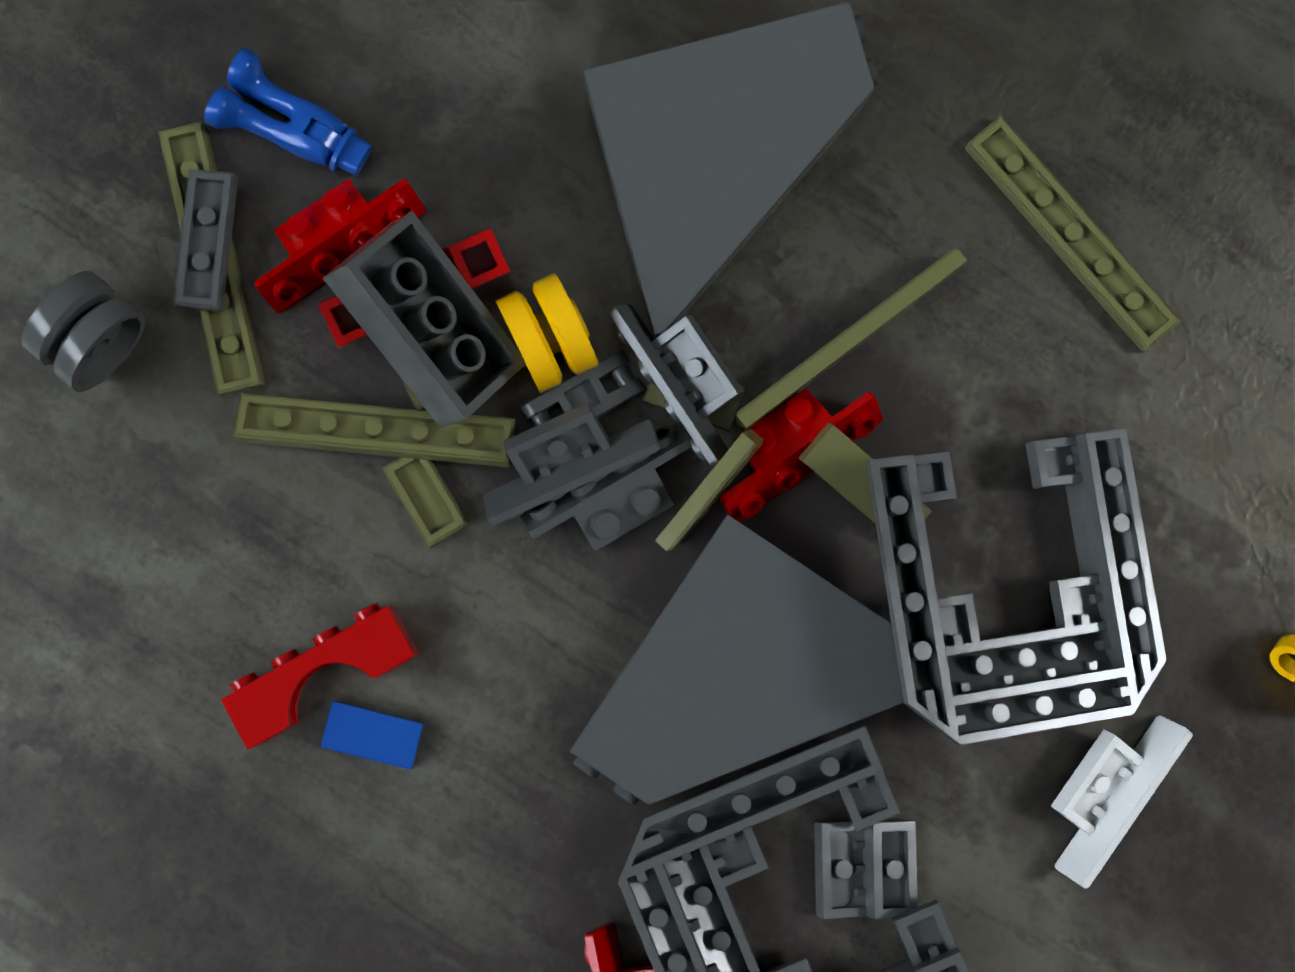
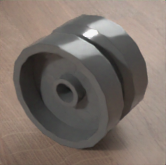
(83, 330)

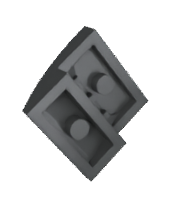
(865, 869)

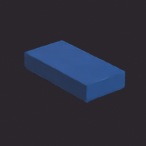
(372, 735)

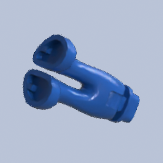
(310, 133)

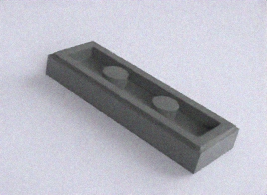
(205, 240)

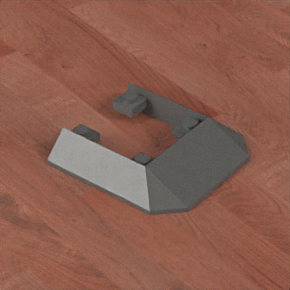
(1038, 680)
(703, 844)

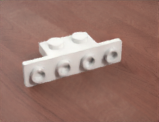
(1111, 792)

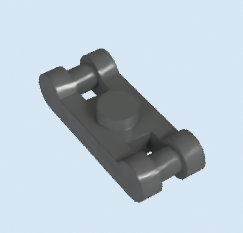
(589, 389)

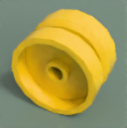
(551, 331)

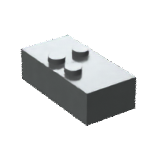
(426, 320)

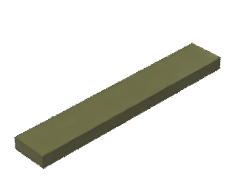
(1072, 234)
(230, 332)
(850, 339)
(371, 430)

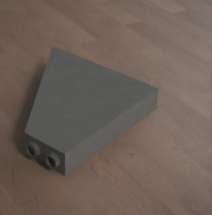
(718, 138)
(738, 671)

